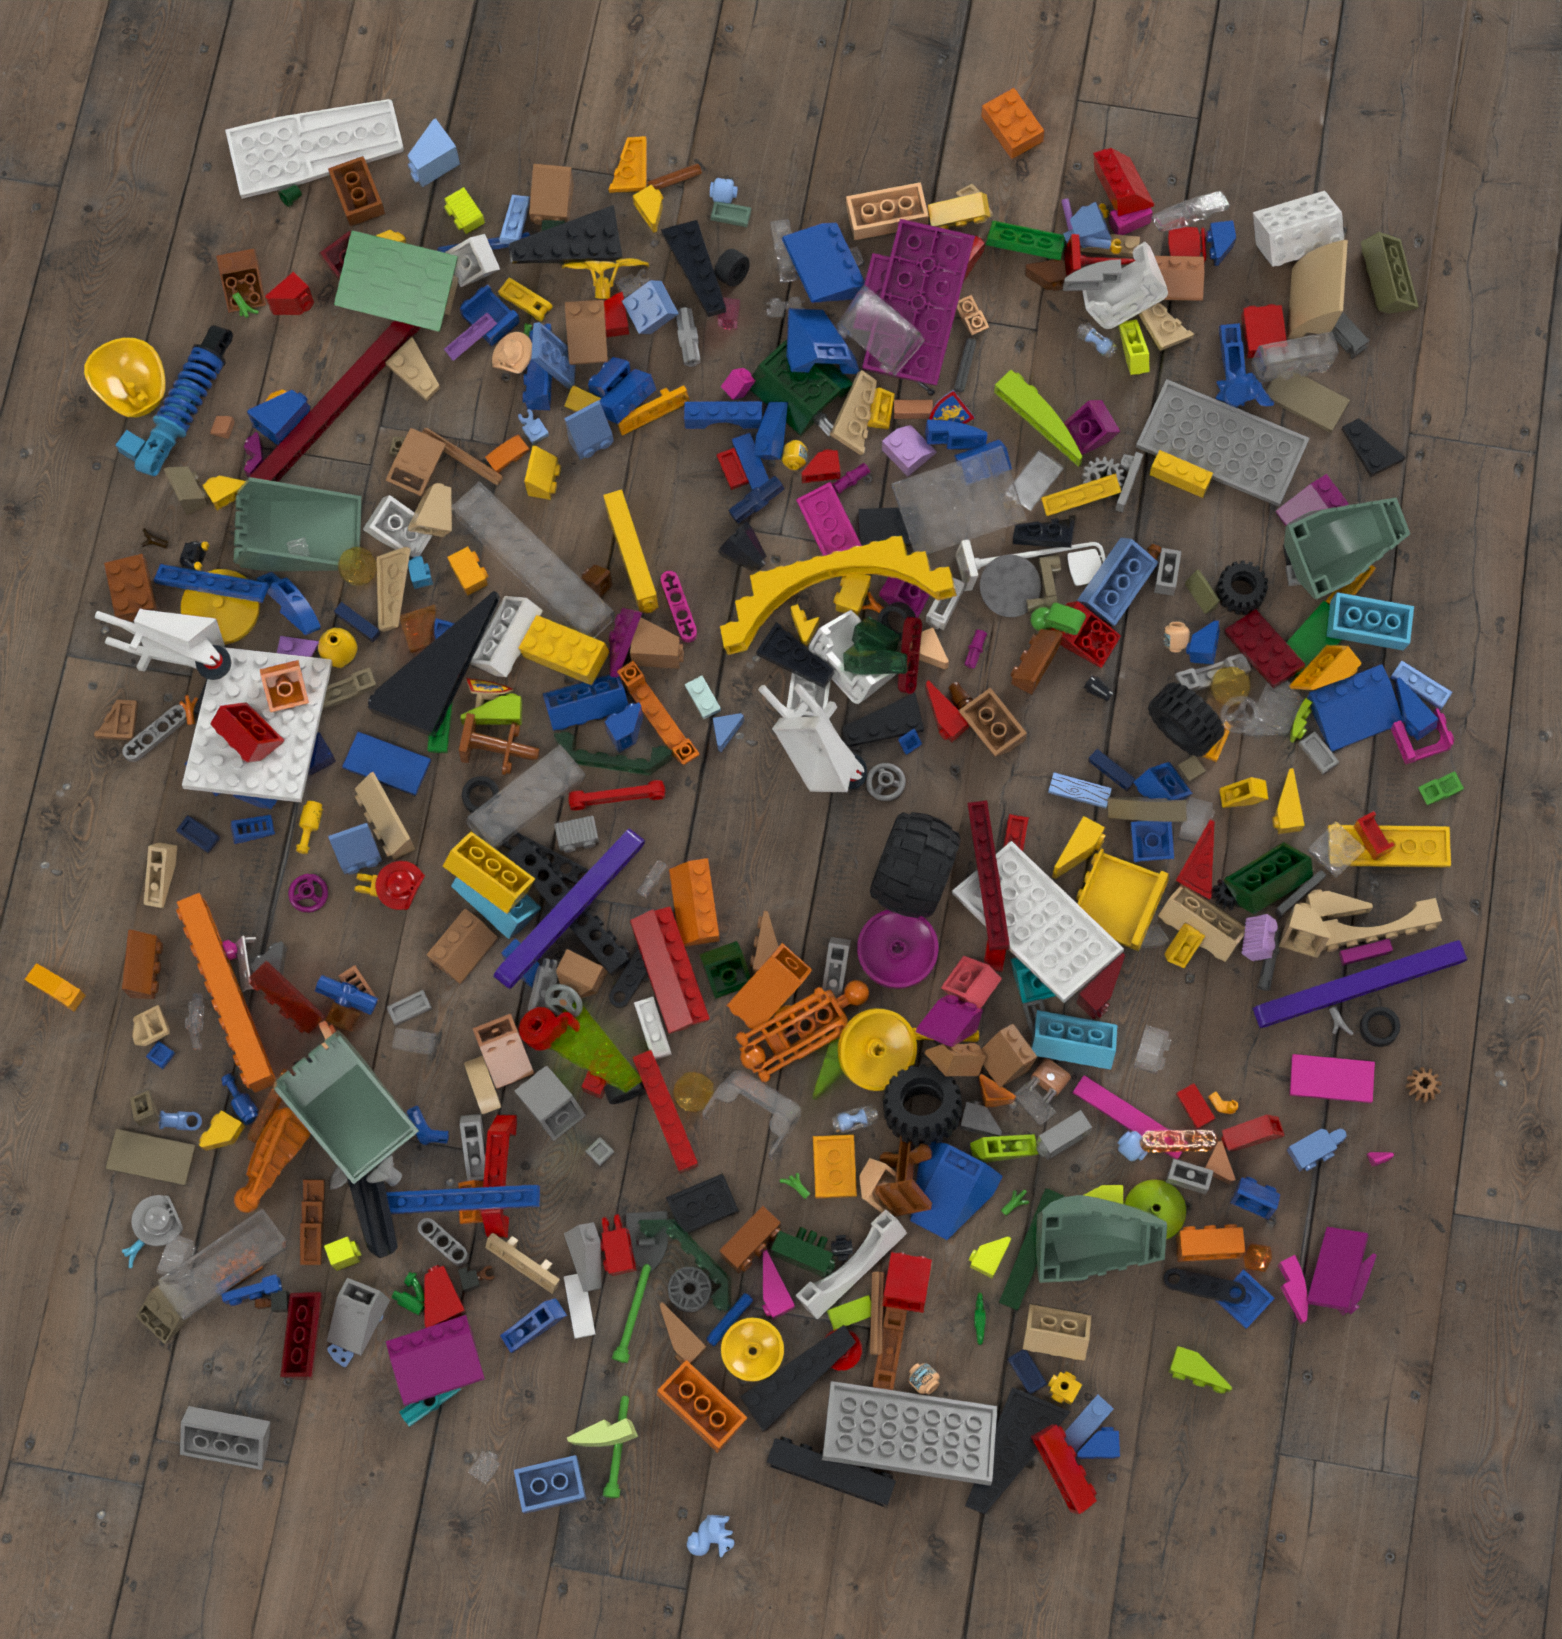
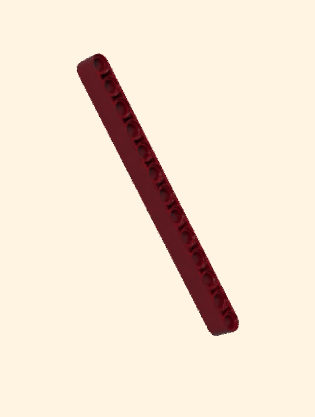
(334, 402)

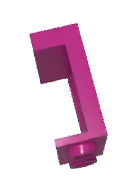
(1406, 749)

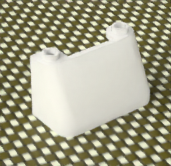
(1138, 290)
(830, 645)

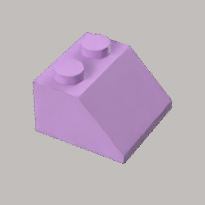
(907, 449)

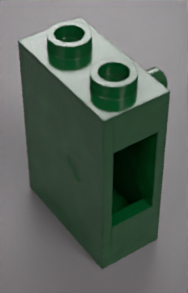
(804, 1253)

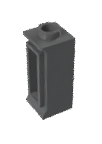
(1349, 336)

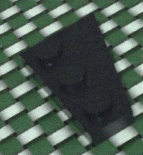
(1051, 534)

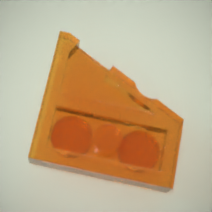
(418, 627)

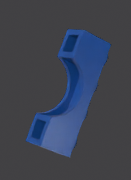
(701, 414)

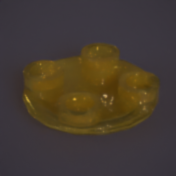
(693, 1091)

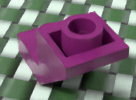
(253, 448)

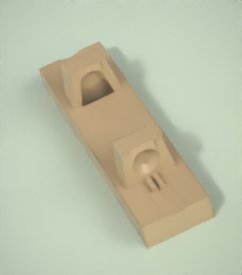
(534, 1271)

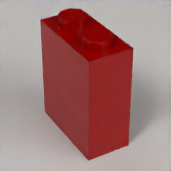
(1262, 327)
(907, 1282)

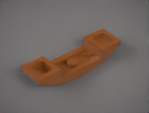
(892, 1339)

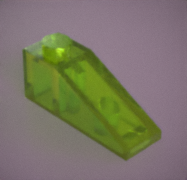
(830, 1070)

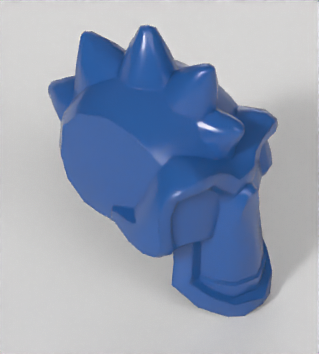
(1240, 388)

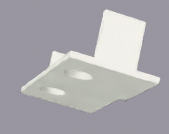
(243, 962)

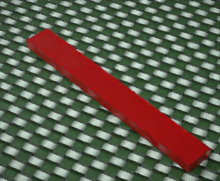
(1016, 833)

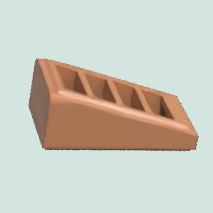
(354, 971)

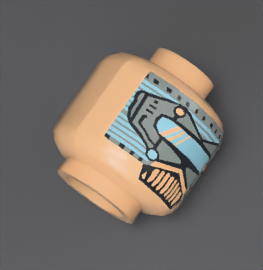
(1176, 636)
(924, 1378)

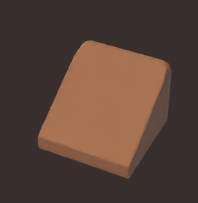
(222, 426)

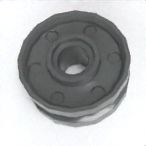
(689, 1276)

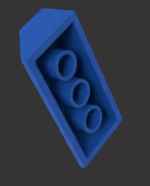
(538, 384)
(585, 702)

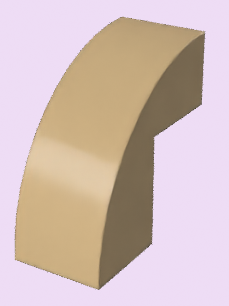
(482, 1085)

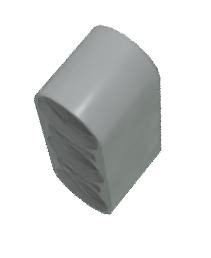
(438, 1233)

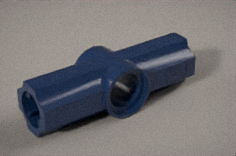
(756, 499)

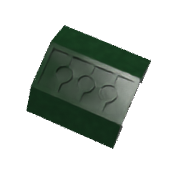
(803, 391)

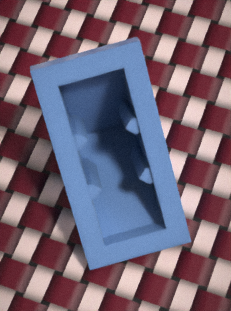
(725, 728)

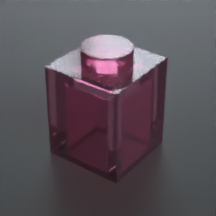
(731, 317)

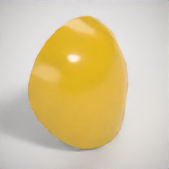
(126, 376)

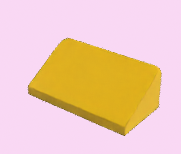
(579, 399)
(881, 409)
(1184, 945)

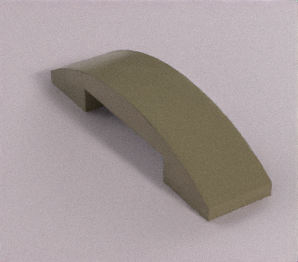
(349, 688)

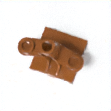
(473, 740)
(904, 1195)

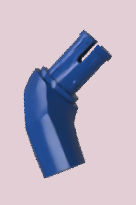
(425, 1133)

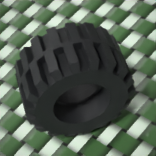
(1245, 573)

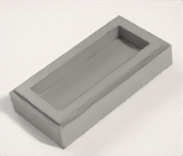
(1318, 753)
(409, 1007)

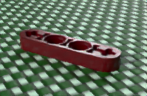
(911, 632)

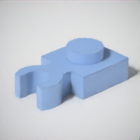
(533, 428)

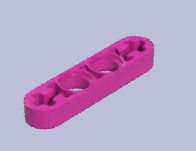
(675, 607)

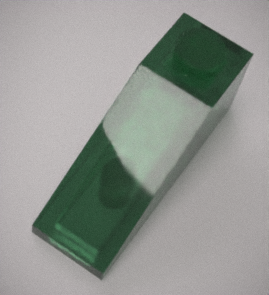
(873, 660)

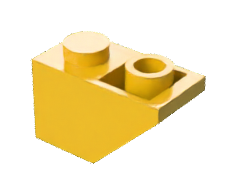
(223, 1132)

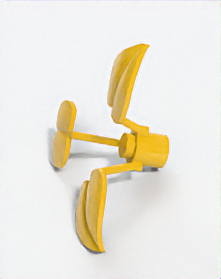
(602, 284)

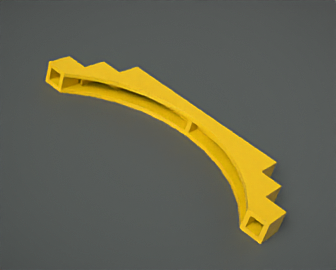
(777, 585)

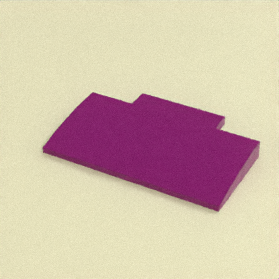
(924, 287)

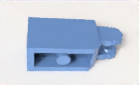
(1315, 1147)

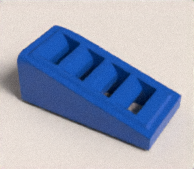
(242, 823)

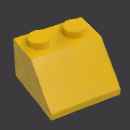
(542, 474)

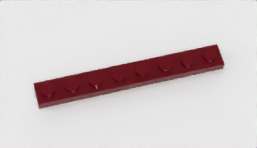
(988, 875)

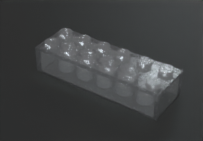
(526, 797)
(222, 1264)

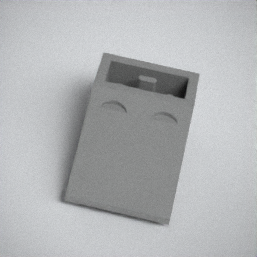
(356, 1316)

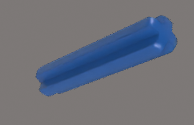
(729, 1319)

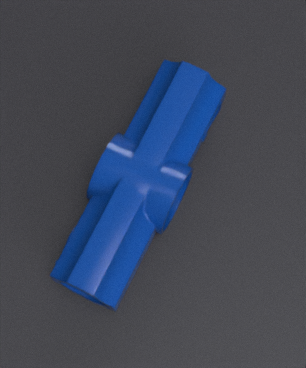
(346, 994)

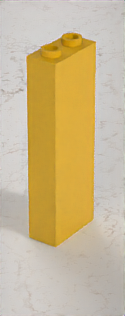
(631, 551)

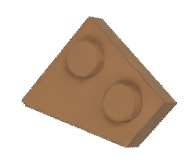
(120, 722)

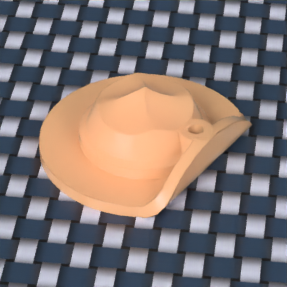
(512, 353)

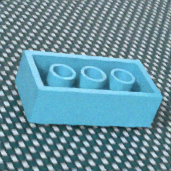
(1370, 621)

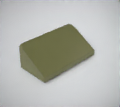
(1202, 592)

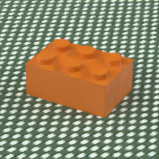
(1012, 123)
(1210, 1243)

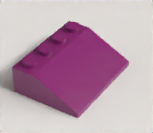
(435, 1360)

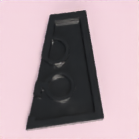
(1371, 448)

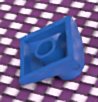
(1151, 840)

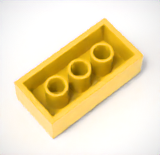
(564, 650)
(488, 872)

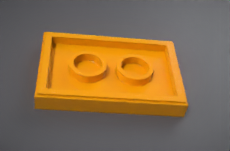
(834, 1166)

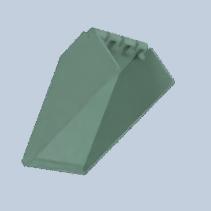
(286, 512)
(345, 1107)

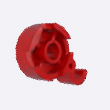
(542, 1027)

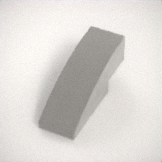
(1094, 276)

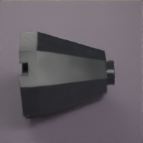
(744, 549)

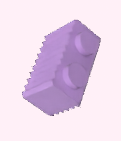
(1259, 937)

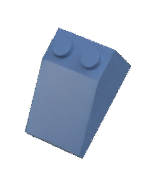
(589, 430)
(355, 849)

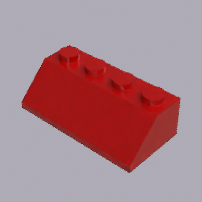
(1121, 182)
(1064, 1469)

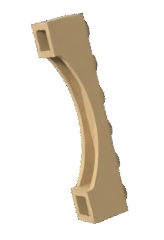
(1423, 916)

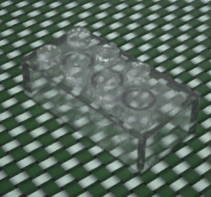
(1295, 357)

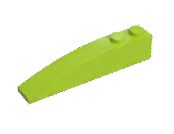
(1037, 412)

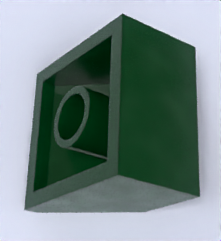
(725, 969)

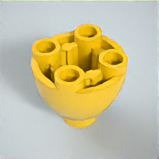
(340, 652)

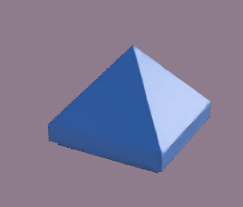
(910, 741)

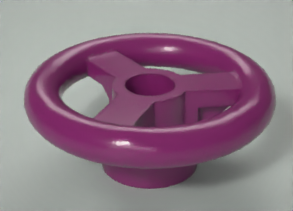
(307, 886)

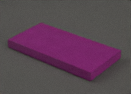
(1337, 1268)

